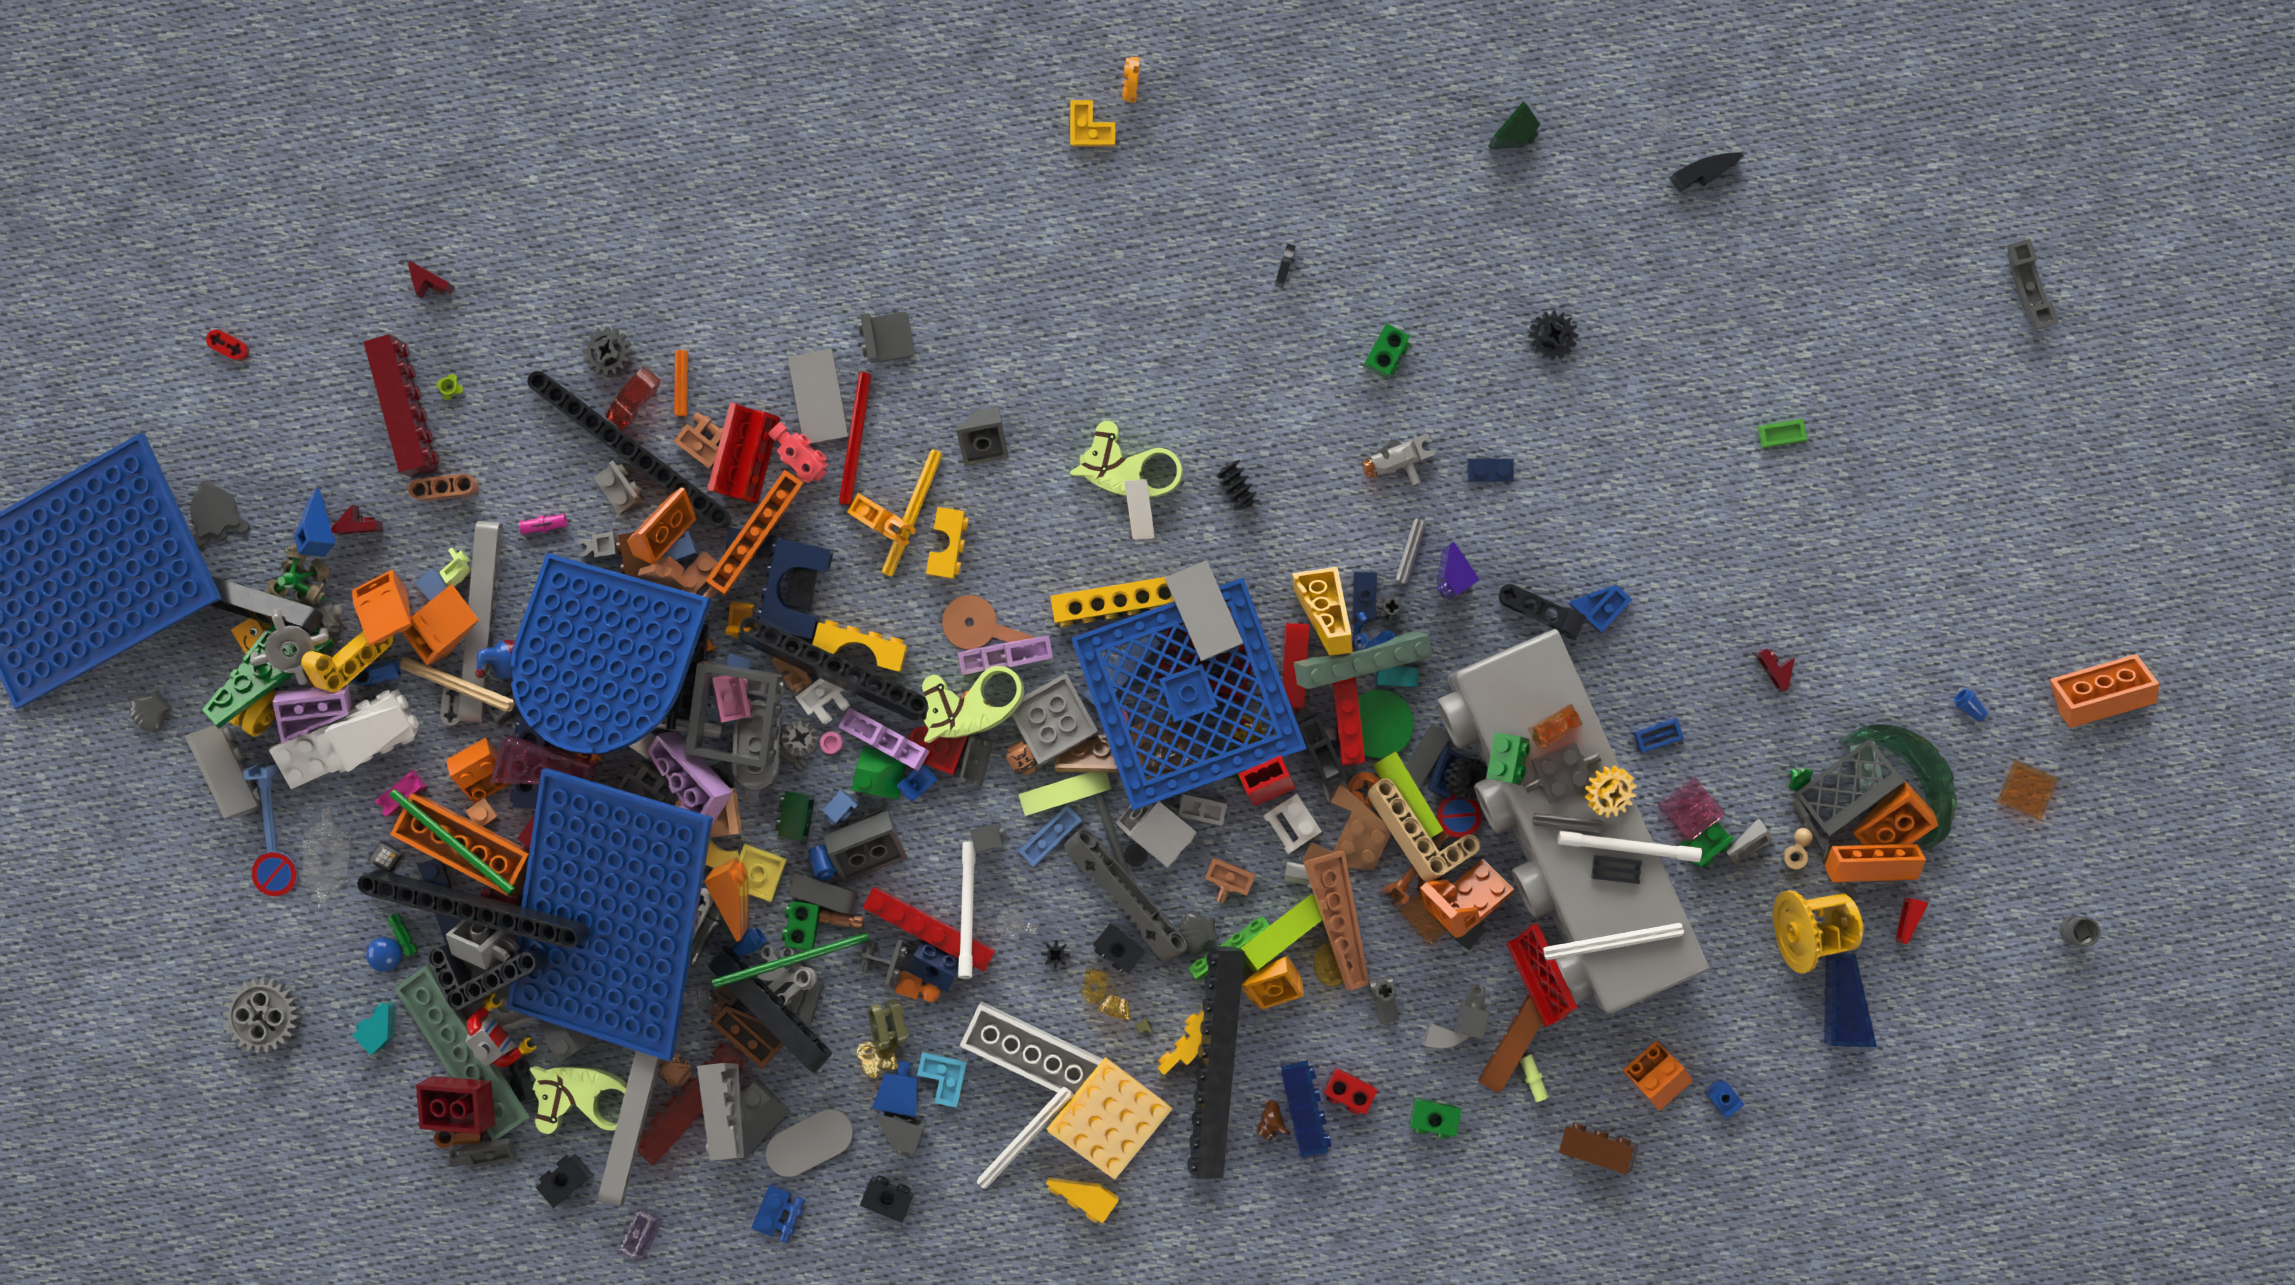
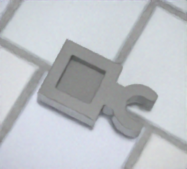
(601, 545)

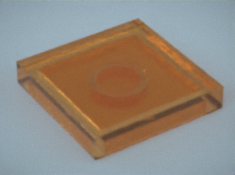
(2027, 790)
(1422, 920)

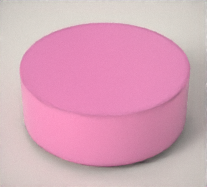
(831, 742)

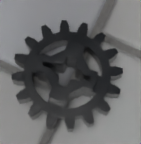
(1555, 344)

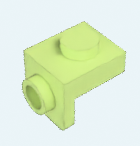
(457, 569)

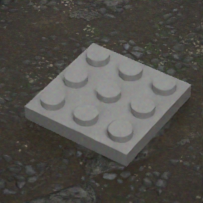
(1053, 719)

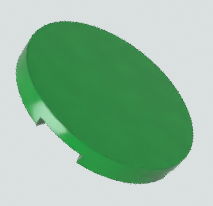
(1384, 723)

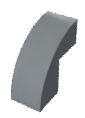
(1441, 1037)

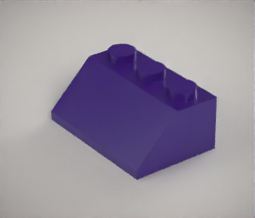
(1454, 572)

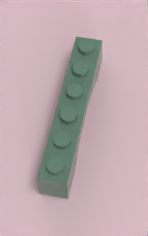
(1334, 668)

